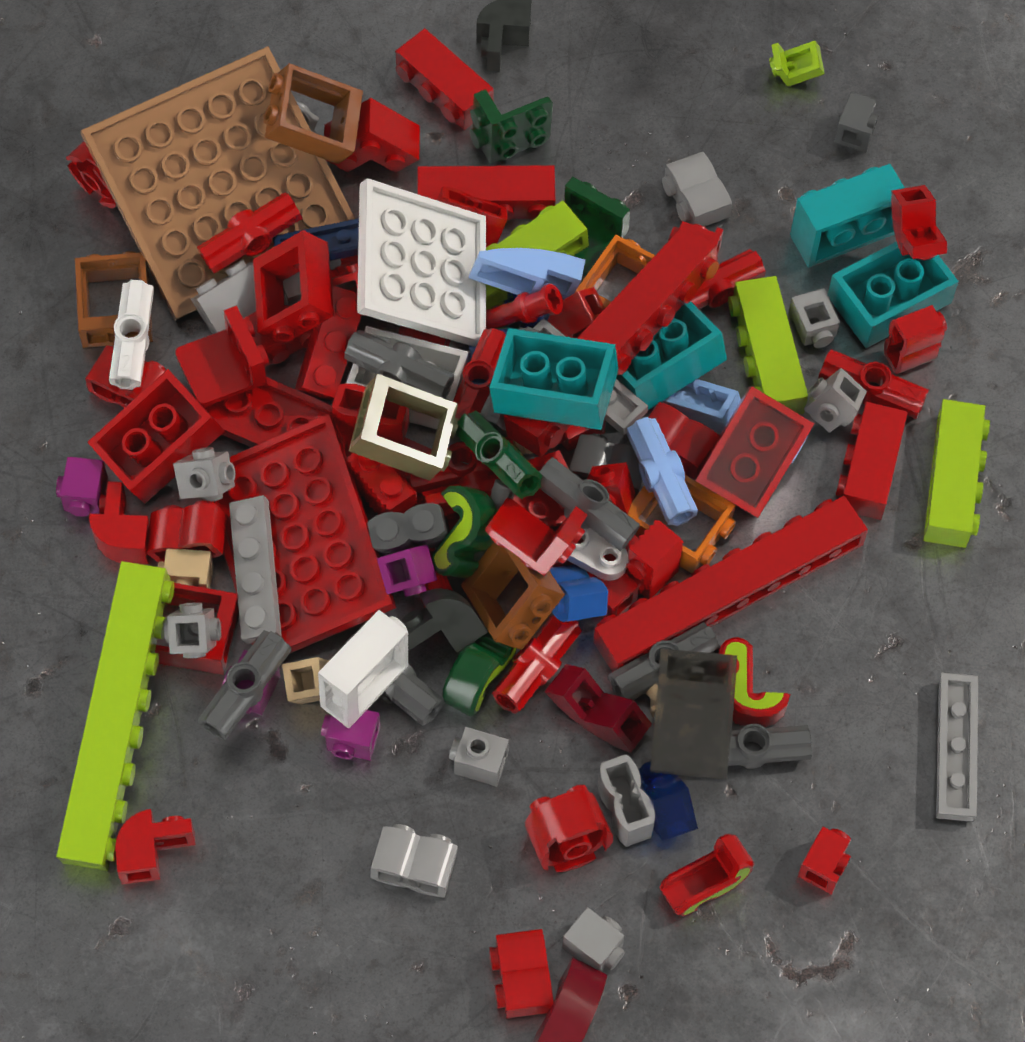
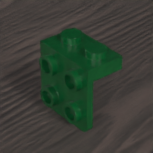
(511, 132)
(600, 215)

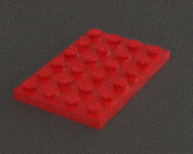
(318, 529)

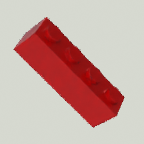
(517, 188)

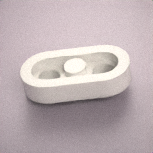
(591, 558)

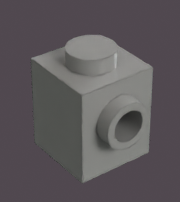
(479, 756)
(595, 940)

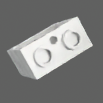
(364, 668)

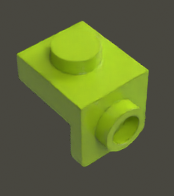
(797, 63)

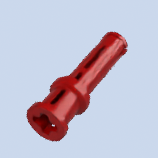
(526, 307)

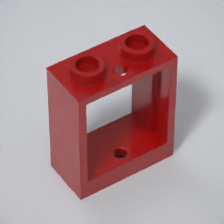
(297, 254)
(227, 610)

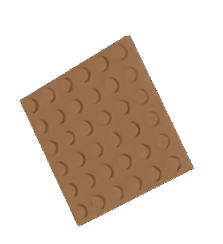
(198, 160)

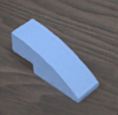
(528, 270)

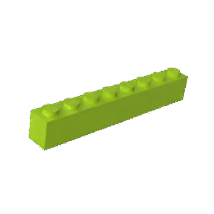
(115, 716)

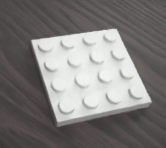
(419, 262)

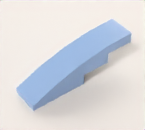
(707, 404)

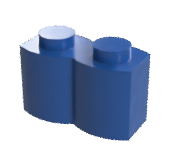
(583, 596)

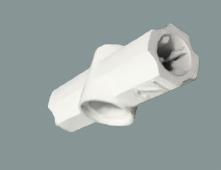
(132, 317)

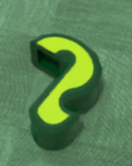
(468, 535)
(474, 671)

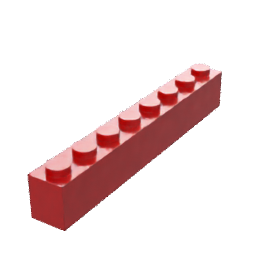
(634, 319)
(733, 583)

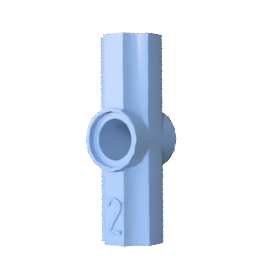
(662, 471)

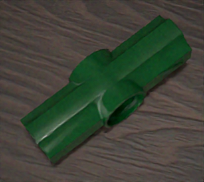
(499, 454)

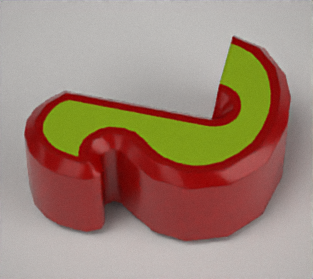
(751, 707)
(707, 876)

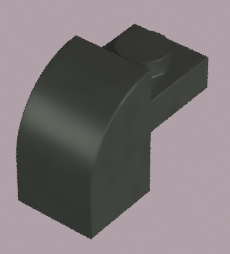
(502, 24)
(445, 612)

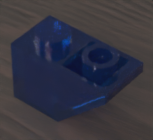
(670, 801)

